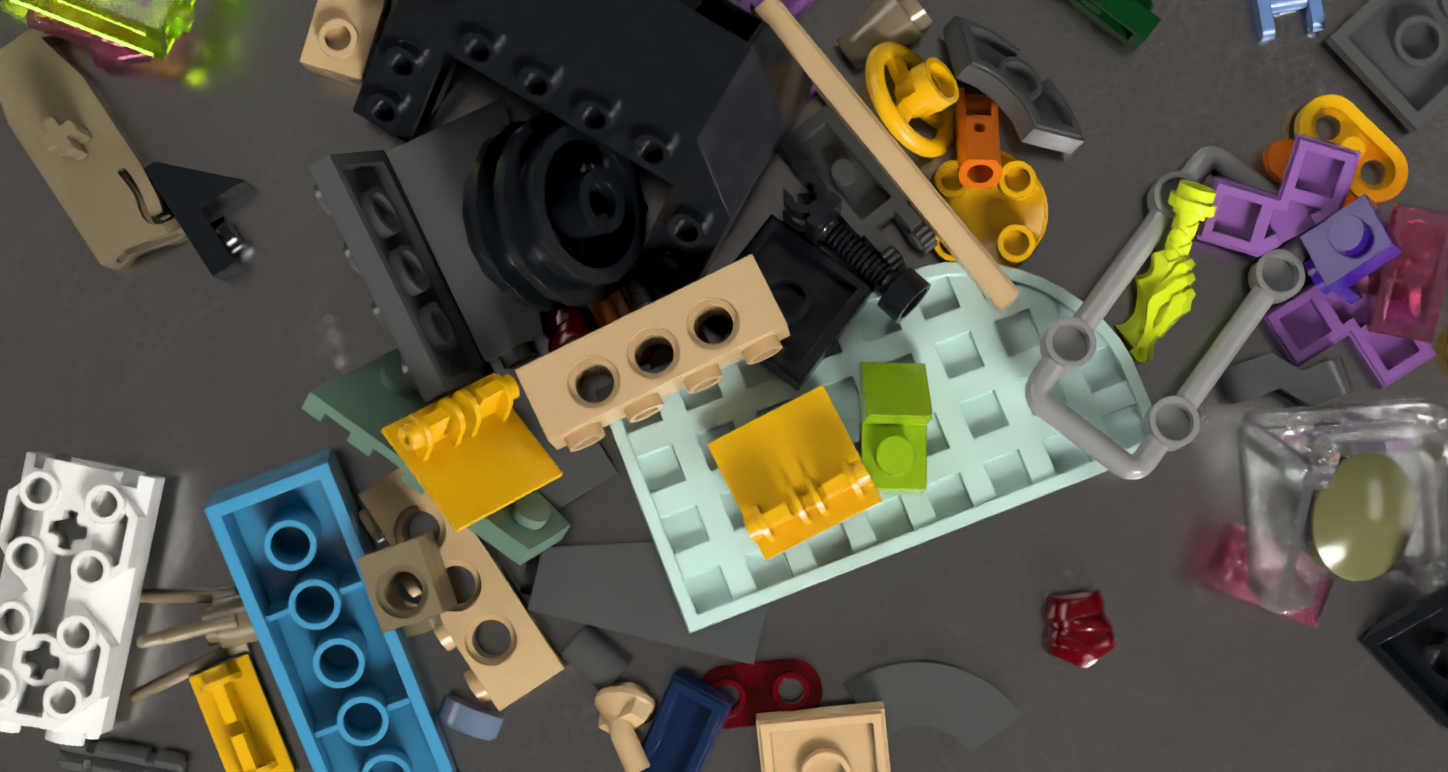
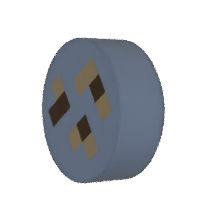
(470, 717)

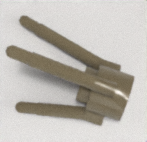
(221, 623)

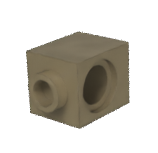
(421, 558)

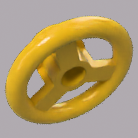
(921, 91)

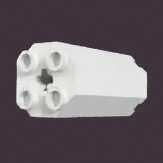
(71, 592)

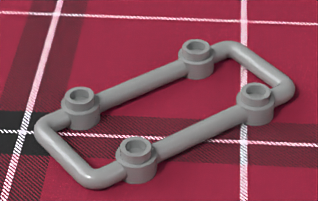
(1072, 341)

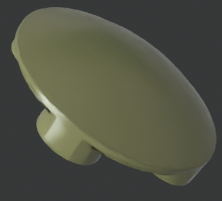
(1363, 518)

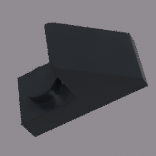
(192, 200)

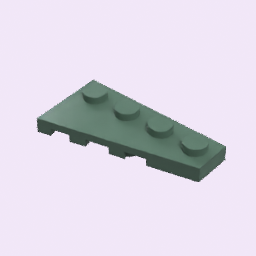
(379, 396)

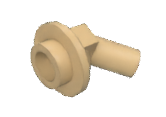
(621, 711)

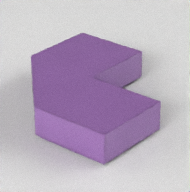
(1308, 194)
(1317, 321)

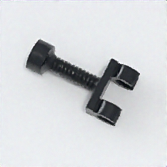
(898, 290)

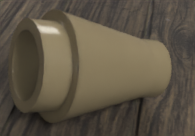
(883, 22)

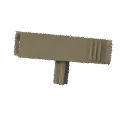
(82, 150)

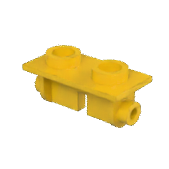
(240, 718)

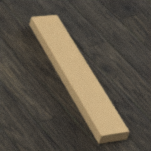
(890, 157)

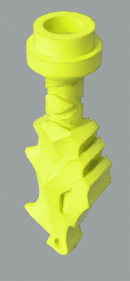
(1166, 289)

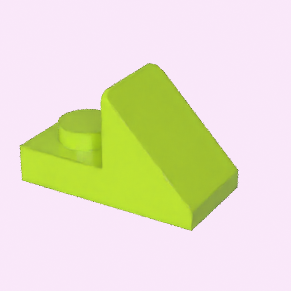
(894, 425)

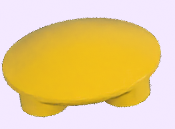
(1002, 218)

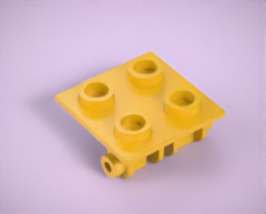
(472, 451)
(794, 472)

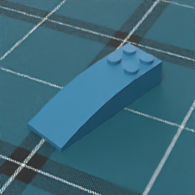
(345, 684)

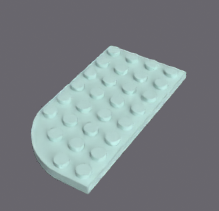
(981, 442)

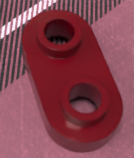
(760, 684)

